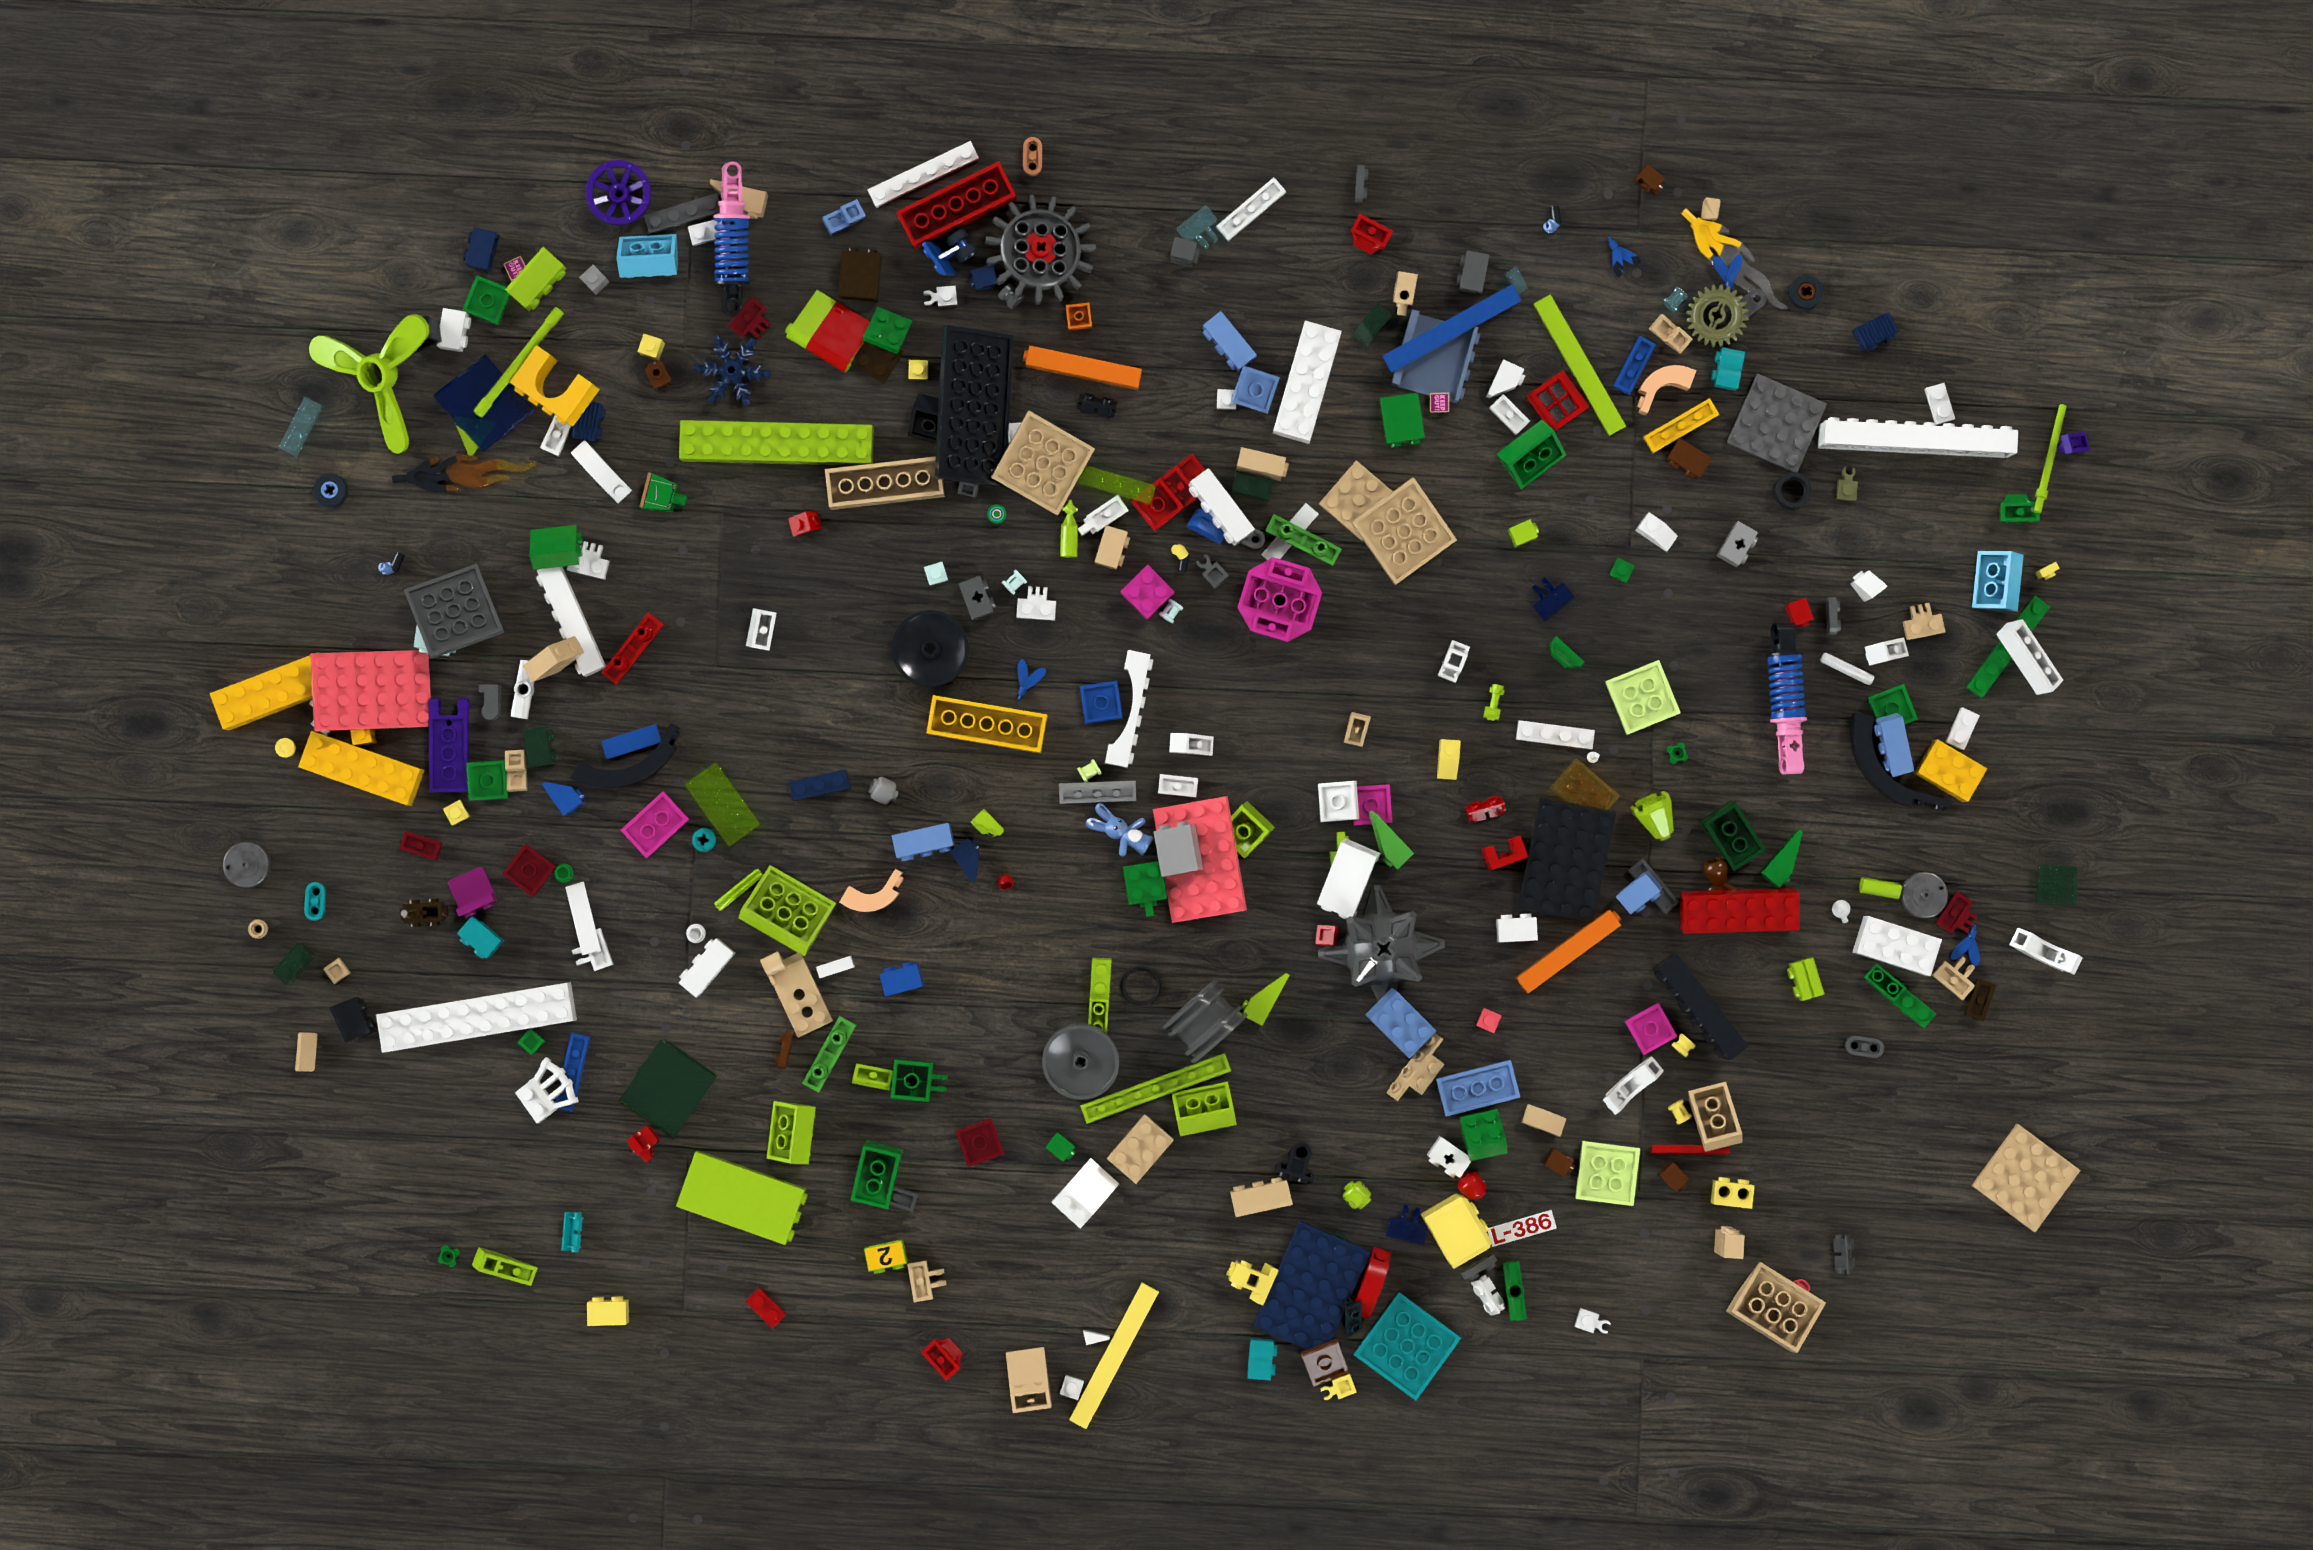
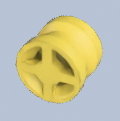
(1683, 1045)

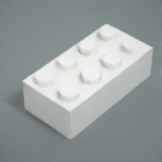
(1897, 945)

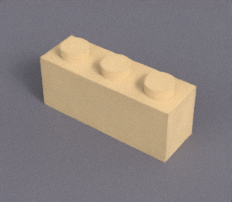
(1729, 1243)

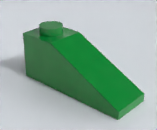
(1782, 863)

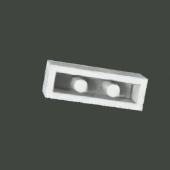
(835, 967)

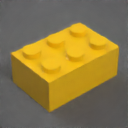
(1950, 770)

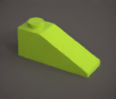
(1262, 1002)
(504, 1266)

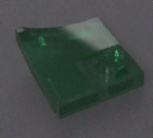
(2057, 884)

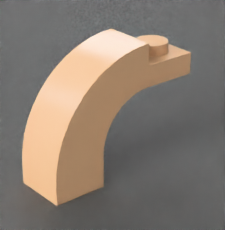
(1672, 375)
(872, 902)

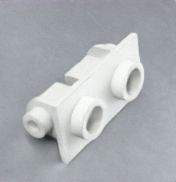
(1492, 1303)

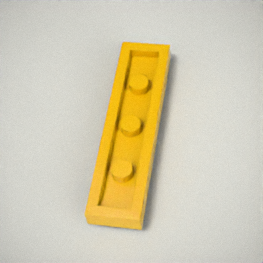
(1681, 425)

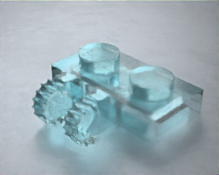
(1197, 224)

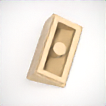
(306, 1051)

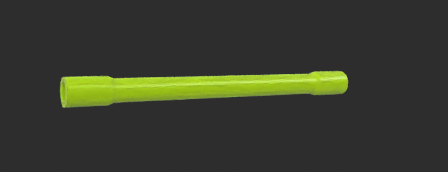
(485, 404)

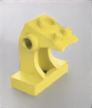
(1239, 1275)

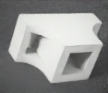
(1454, 661)

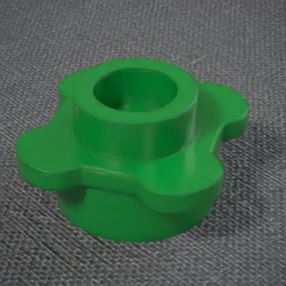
(1678, 748)
(443, 1259)

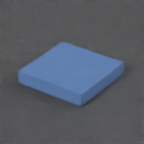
(1255, 389)

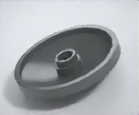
(1076, 1077)

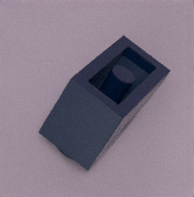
(967, 857)

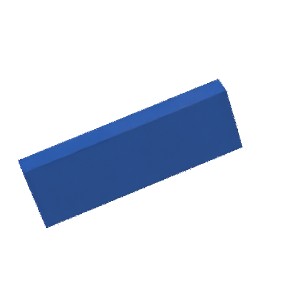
(1634, 365)
(631, 741)

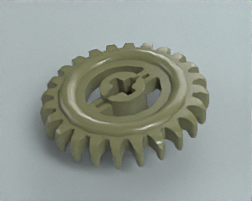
(1710, 333)

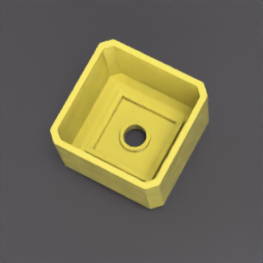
(1457, 1229)

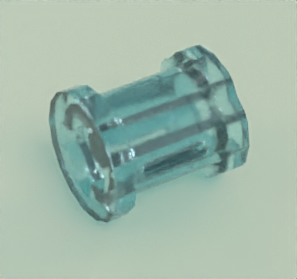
(1675, 299)

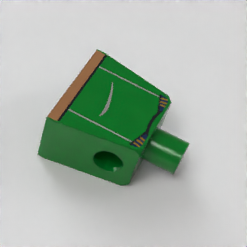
(661, 494)

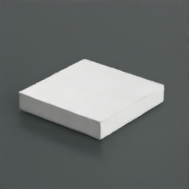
(1338, 801)

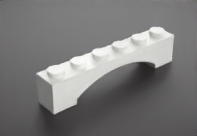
(1120, 752)

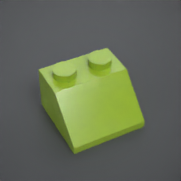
(1249, 828)

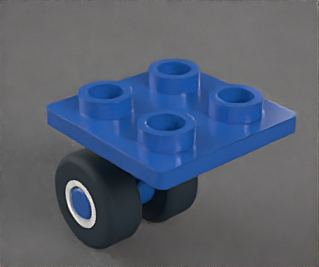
(959, 247)

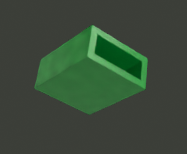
(1402, 420)
(555, 547)

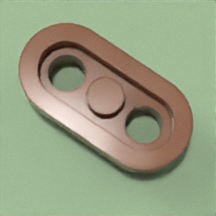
(1032, 157)

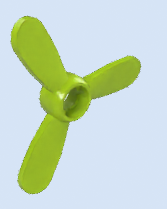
(399, 346)

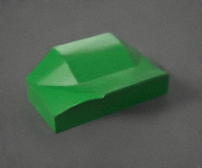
(2018, 509)
(1564, 654)

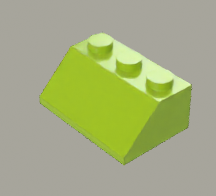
(536, 279)
(1204, 1108)
(791, 1132)

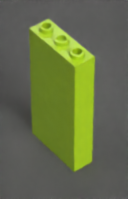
(742, 1197)

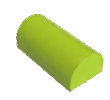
(1880, 888)
(872, 1077)

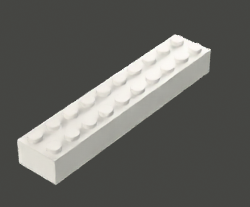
(1917, 438)
(476, 1017)

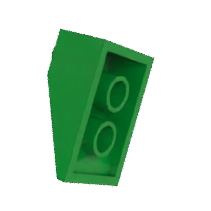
(876, 1174)

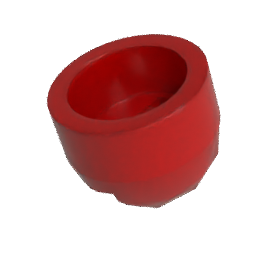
(1005, 882)

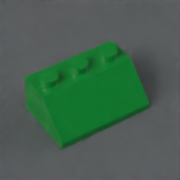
(1531, 454)

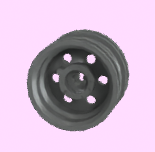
(1204, 1021)

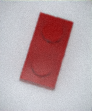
(765, 1307)

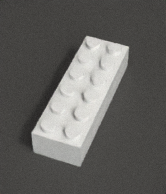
(1307, 382)

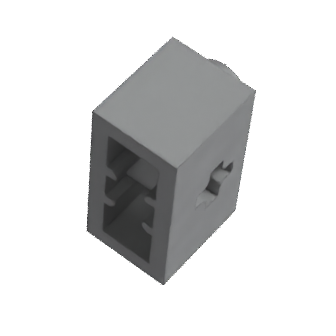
(1729, 552)

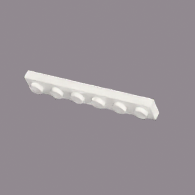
(923, 174)

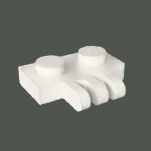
(591, 562)
(1036, 606)

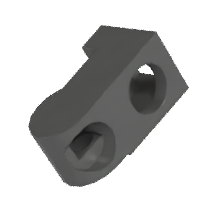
(492, 701)

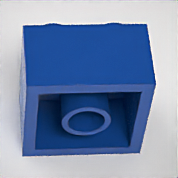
(901, 979)

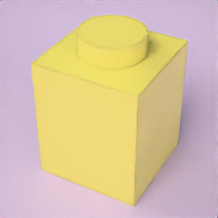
(651, 347)

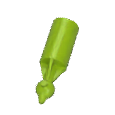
(1069, 533)

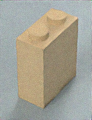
(1262, 464)
(553, 659)

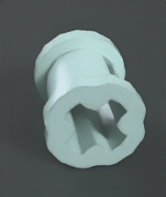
(1014, 582)
(1171, 611)

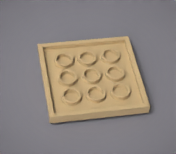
(1042, 463)
(1404, 531)
(2025, 1178)

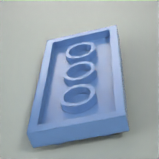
(1478, 1088)

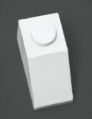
(1506, 379)
(1656, 532)
(1867, 585)
(1886, 651)
(1191, 744)

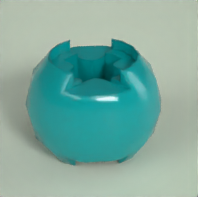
(698, 844)

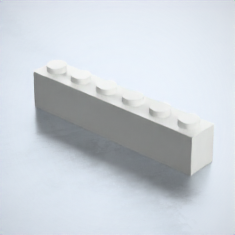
(571, 618)

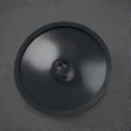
(930, 648)

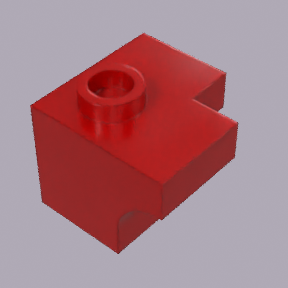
(643, 1143)

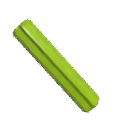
(739, 889)

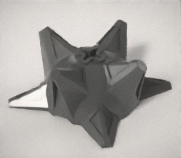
(1376, 928)

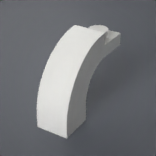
(601, 471)
(2045, 952)
(1632, 1084)

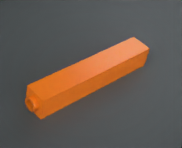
(1082, 367)
(1568, 950)

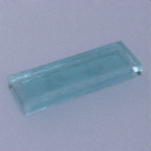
(300, 426)

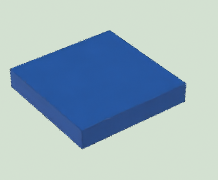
(1101, 702)

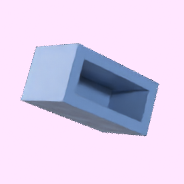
(1639, 892)

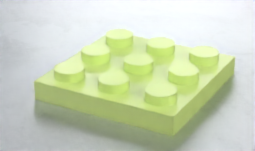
(1642, 697)
(1607, 1173)

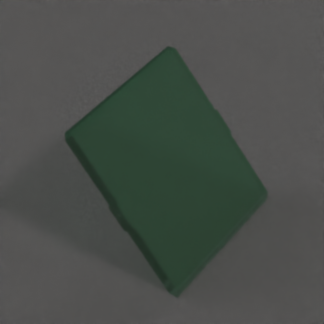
(667, 1088)

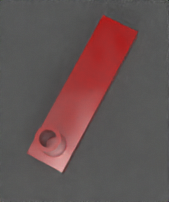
(1686, 1150)

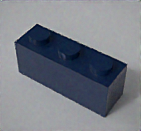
(819, 785)

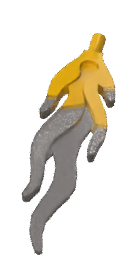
(1707, 236)

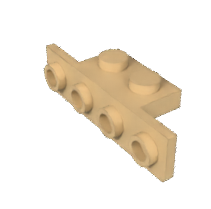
(1419, 1070)

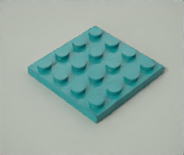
(1407, 1346)

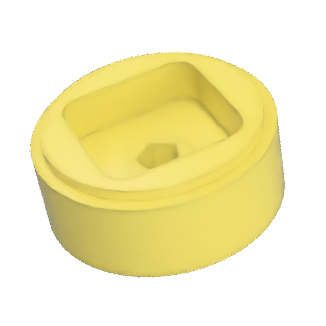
(285, 747)

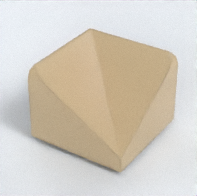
(1710, 209)

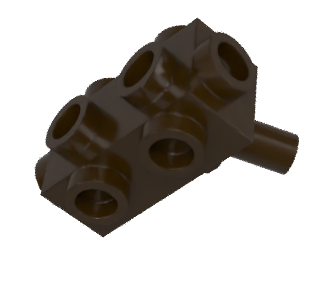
(416, 913)

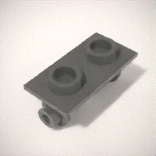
(1845, 1246)

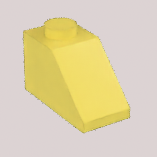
(1448, 759)

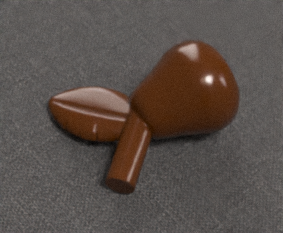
(1716, 871)

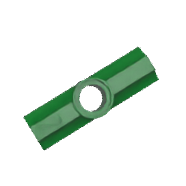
(1516, 1303)

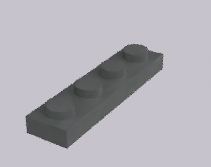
(682, 214)

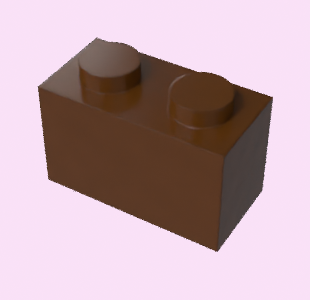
(1688, 459)

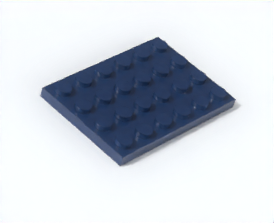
(1310, 1287)

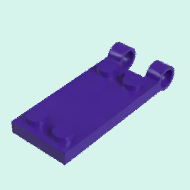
(448, 747)

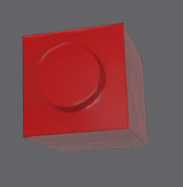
(1799, 613)

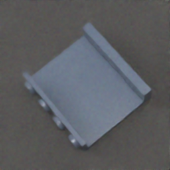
(1441, 368)

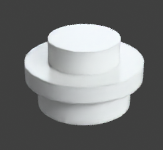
(695, 933)

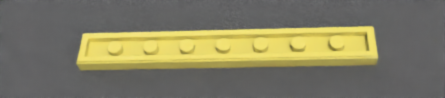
(1114, 1355)

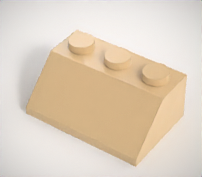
(1261, 1196)

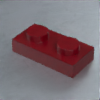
(420, 845)

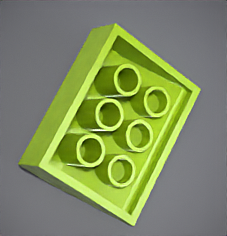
(786, 910)

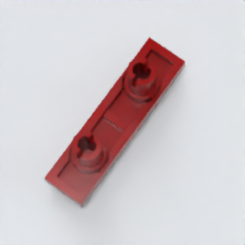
(632, 648)

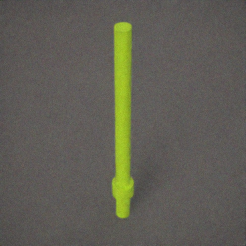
(2041, 492)

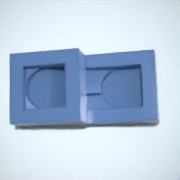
(844, 217)

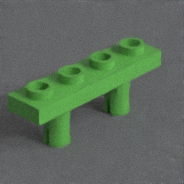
(1303, 540)
(829, 1054)

